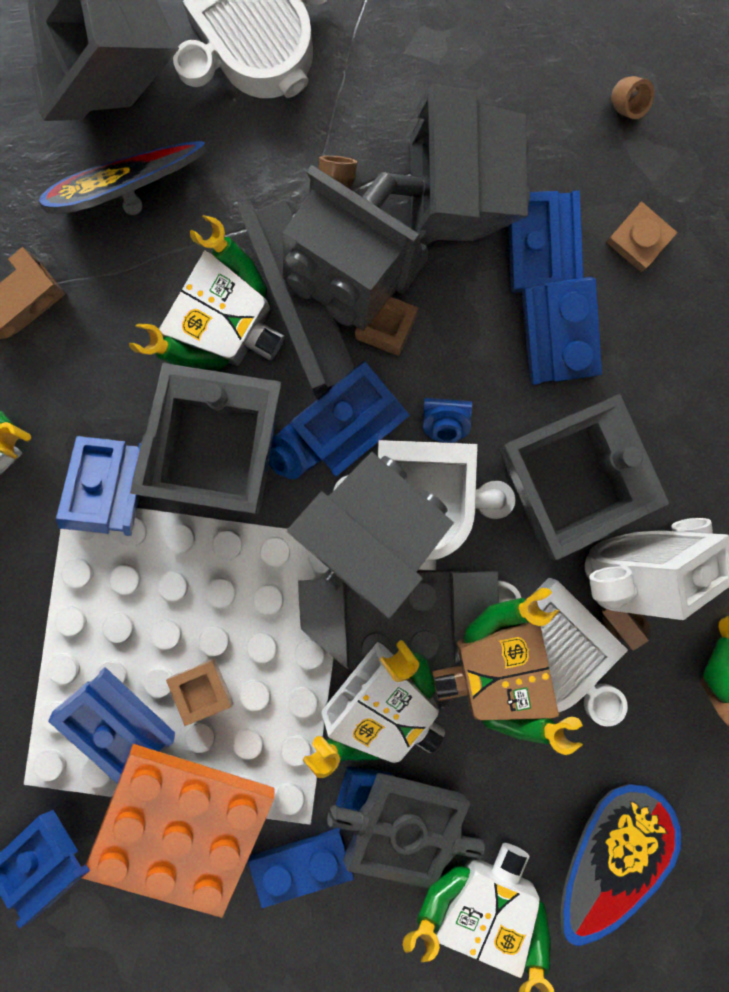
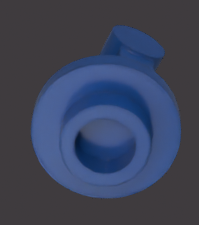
(446, 419)
(291, 454)

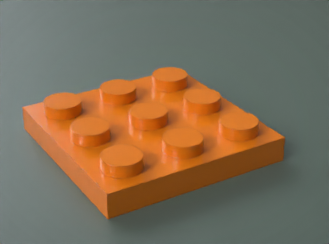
(178, 831)

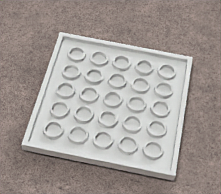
(170, 602)

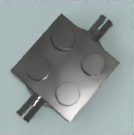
(406, 831)

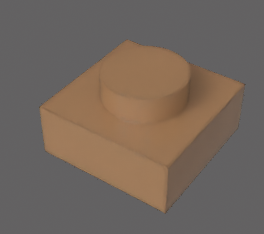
(641, 237)
(390, 327)
(627, 626)
(199, 692)

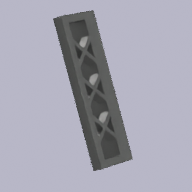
(307, 320)

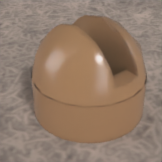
(633, 96)
(339, 168)

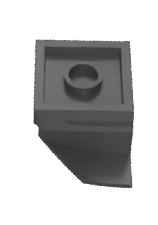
(427, 620)

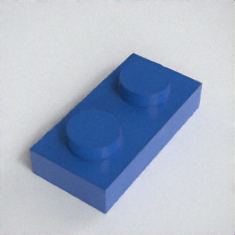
(299, 867)

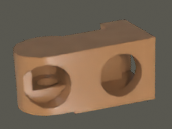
(25, 293)

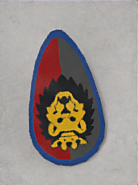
(118, 179)
(618, 862)

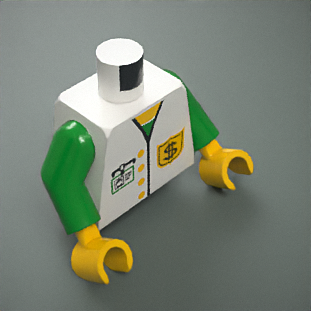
(216, 311)
(379, 712)
(488, 916)

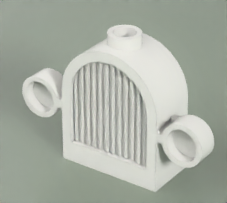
(256, 43)
(450, 475)
(660, 570)
(578, 654)

